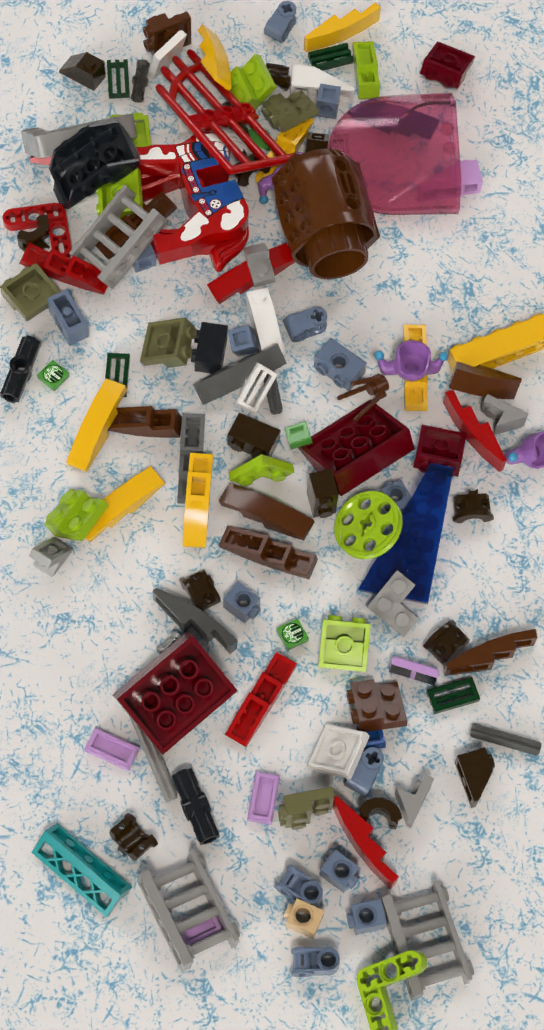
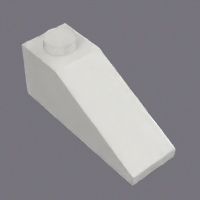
(309, 79)
(263, 318)

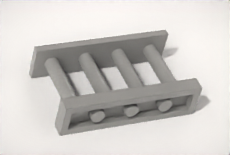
(133, 247)
(173, 930)
(401, 933)

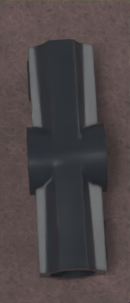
(17, 380)
(195, 806)

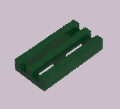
(330, 54)
(118, 65)
(118, 356)
(455, 704)

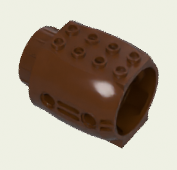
(325, 212)

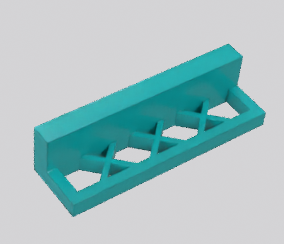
(101, 876)

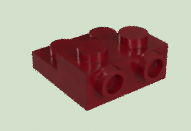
(446, 65)
(440, 448)

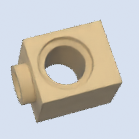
(309, 928)

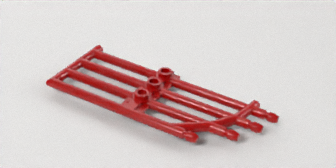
(221, 116)

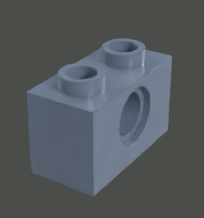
(68, 317)
(335, 354)

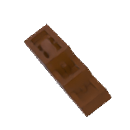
(160, 203)
(267, 511)
(267, 552)
(483, 656)

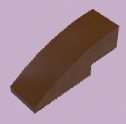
(484, 381)
(147, 422)

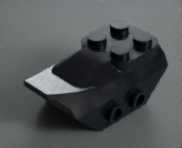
(90, 160)

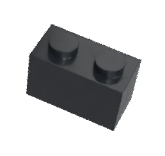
(210, 347)

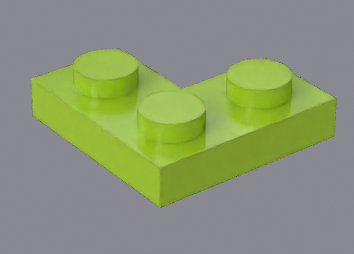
(261, 467)

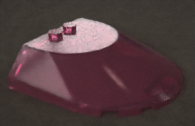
(405, 152)

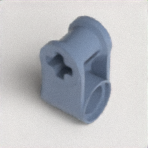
(281, 21)
(305, 324)
(365, 774)
(299, 886)
(312, 961)

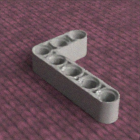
(42, 143)

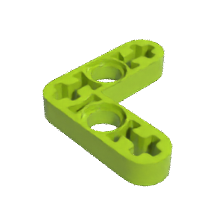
(378, 986)

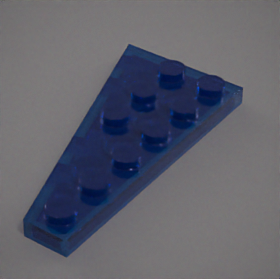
(419, 540)

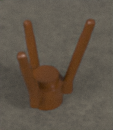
(374, 386)

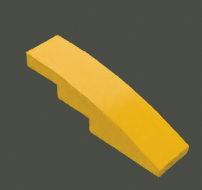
(337, 30)
(215, 57)
(290, 142)
(415, 391)
(95, 425)
(127, 500)

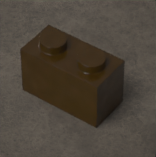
(253, 436)
(322, 493)

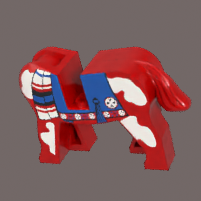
(212, 202)

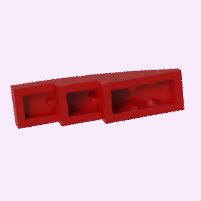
(64, 269)
(239, 277)
(478, 435)
(261, 699)
(359, 833)

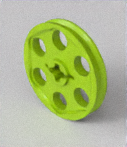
(370, 533)

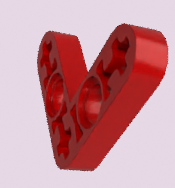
(54, 223)

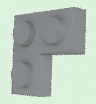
(388, 604)

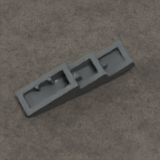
(235, 375)
(191, 442)
(189, 616)

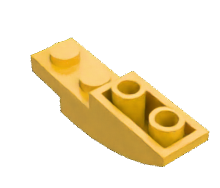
(197, 500)

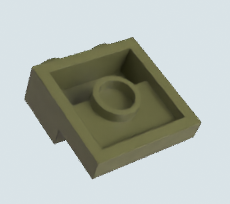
(289, 111)
(29, 291)
(168, 343)
(298, 807)

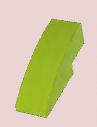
(366, 70)

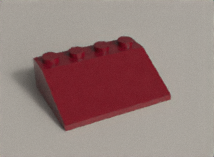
(358, 448)
(175, 692)

